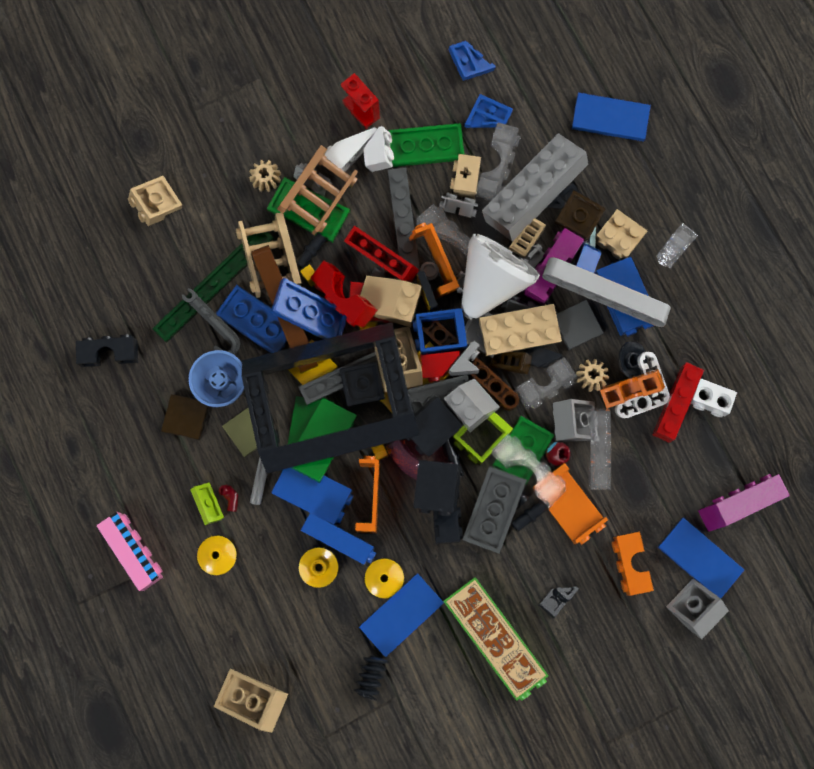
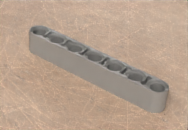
(606, 292)

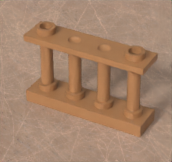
(300, 189)

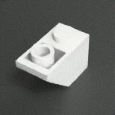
(378, 151)

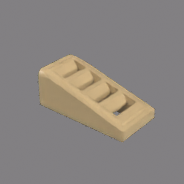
(535, 228)

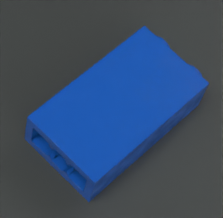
(625, 274)
(321, 499)
(338, 539)

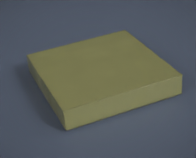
(241, 432)

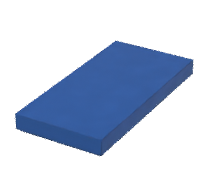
(611, 117)
(307, 310)
(253, 320)
(700, 558)
(401, 615)

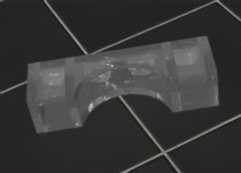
(503, 142)
(600, 449)
(511, 453)

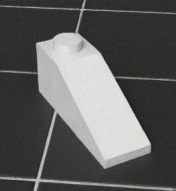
(348, 150)

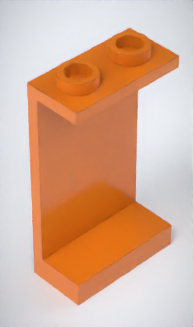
(439, 257)
(370, 461)
(575, 510)

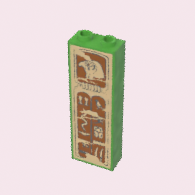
(496, 639)

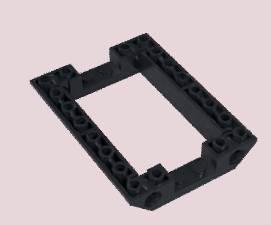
(267, 439)

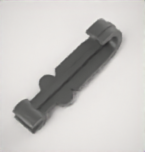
(215, 321)

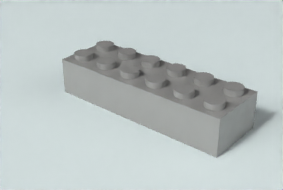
(535, 186)

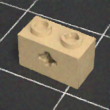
(466, 186)

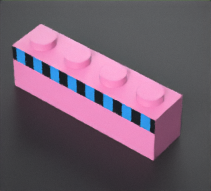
(130, 551)

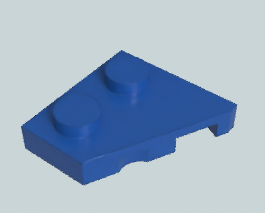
(469, 61)
(487, 113)

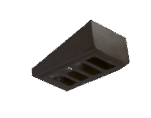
(521, 364)

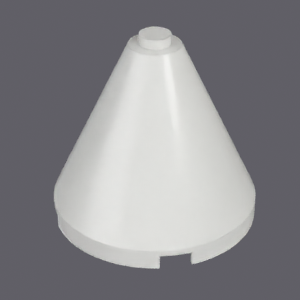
(492, 276)

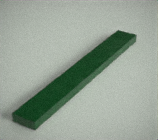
(208, 288)

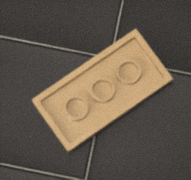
(520, 330)

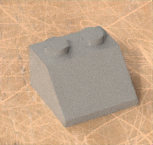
(471, 404)
(572, 420)
(697, 608)

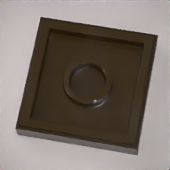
(580, 215)
(184, 417)

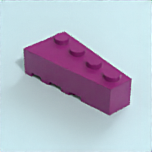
(565, 248)

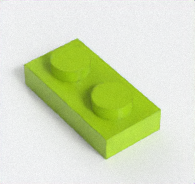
(207, 503)

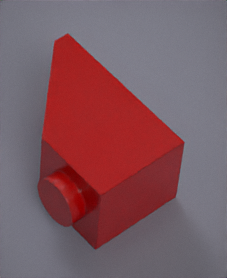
(438, 364)

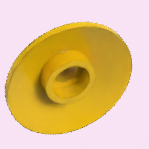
(226, 557)
(311, 575)
(391, 586)

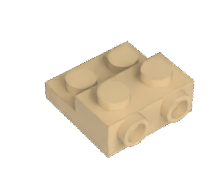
(154, 200)
(620, 235)

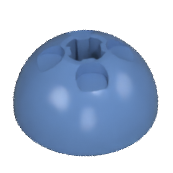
(210, 373)

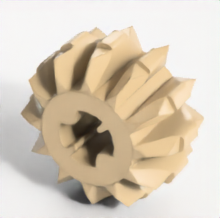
(261, 170)
(599, 372)

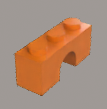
(633, 387)
(633, 581)

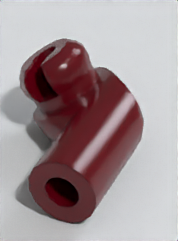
(231, 495)

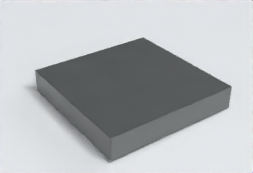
(578, 325)

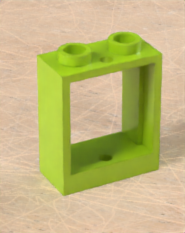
(498, 422)

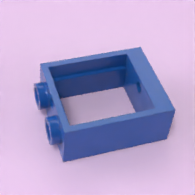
(457, 314)

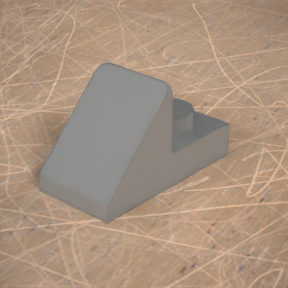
(463, 365)

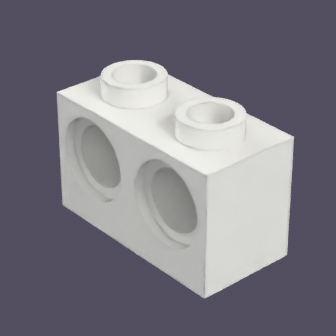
(713, 392)

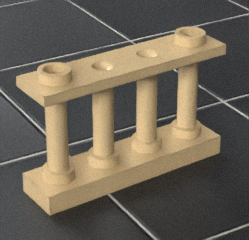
(282, 242)

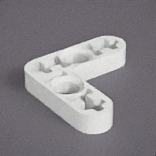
(630, 412)

